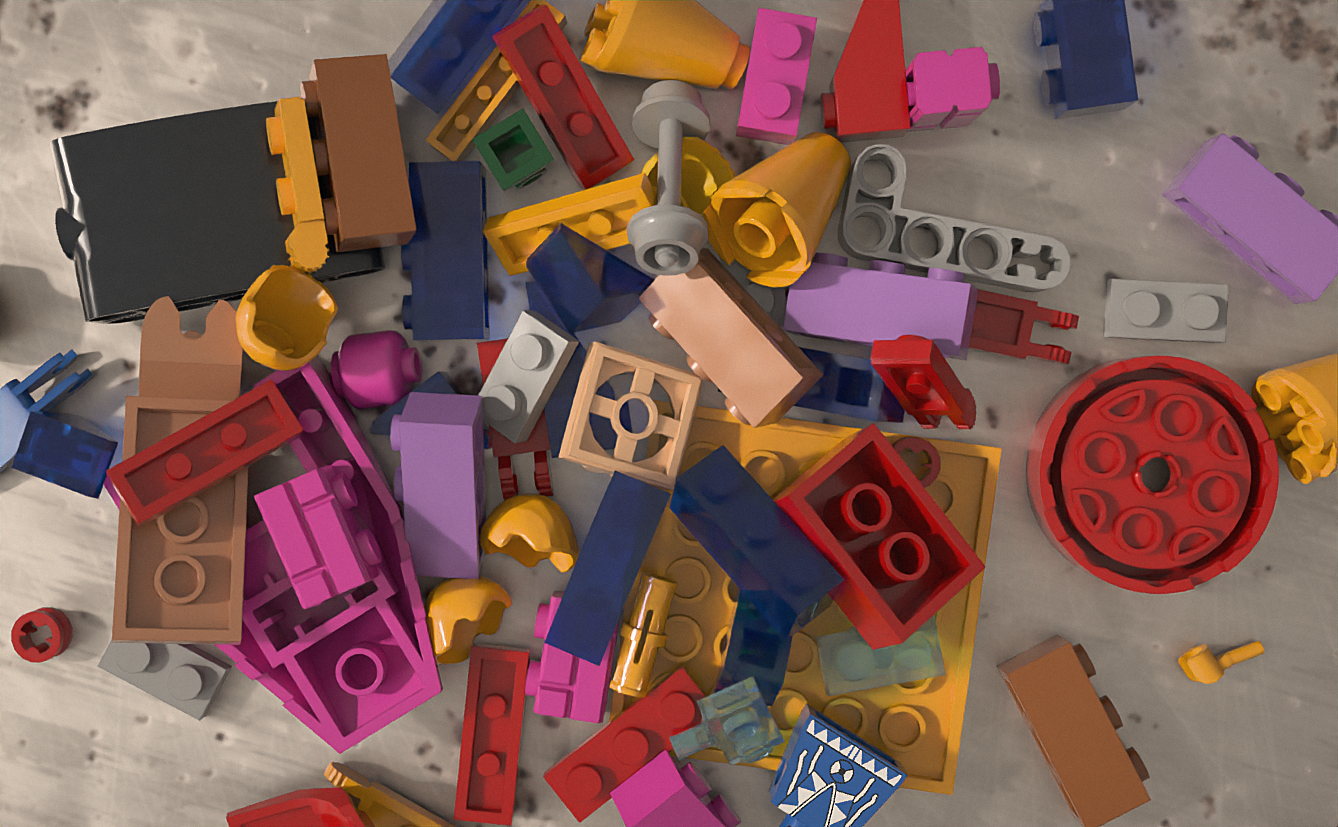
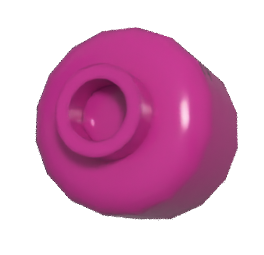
(375, 369)

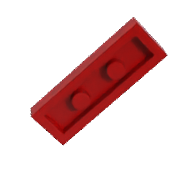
(563, 97)
(204, 453)
(492, 734)
(626, 744)

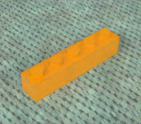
(480, 100)

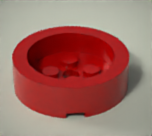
(1090, 483)

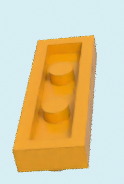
(594, 213)

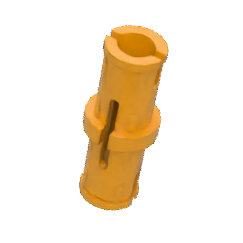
(632, 673)

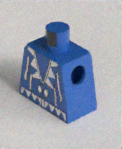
(831, 775)

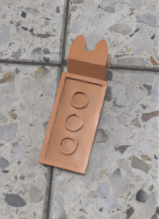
(186, 568)

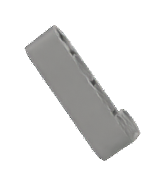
(951, 233)

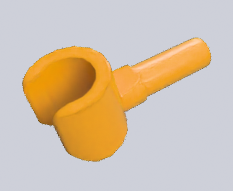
(1204, 667)

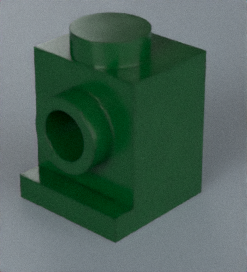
(514, 151)

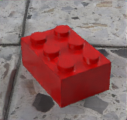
(881, 536)

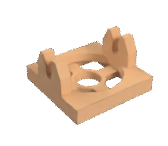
(683, 393)

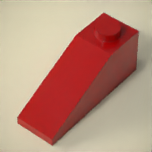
(870, 80)

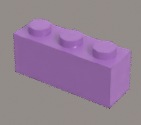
(1259, 217)
(881, 304)
(442, 482)

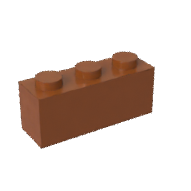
(359, 152)
(1076, 731)

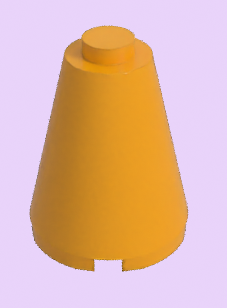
(779, 209)

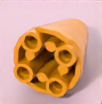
(664, 43)
(1302, 415)

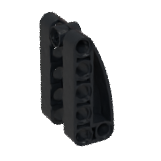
(179, 212)

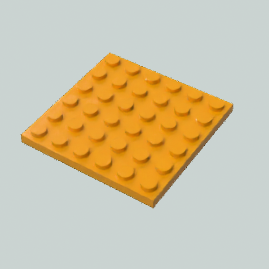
(907, 720)

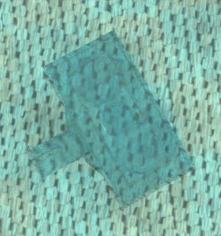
(853, 666)
(735, 722)

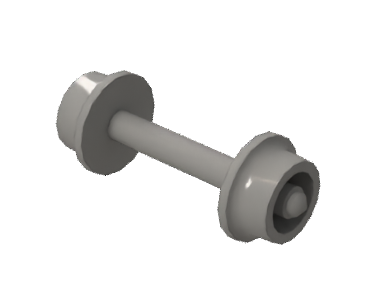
(667, 234)

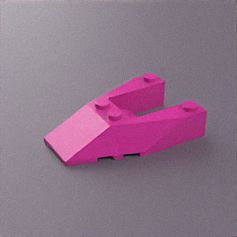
(366, 651)

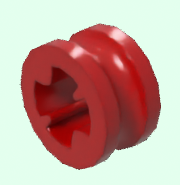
(916, 445)
(60, 640)

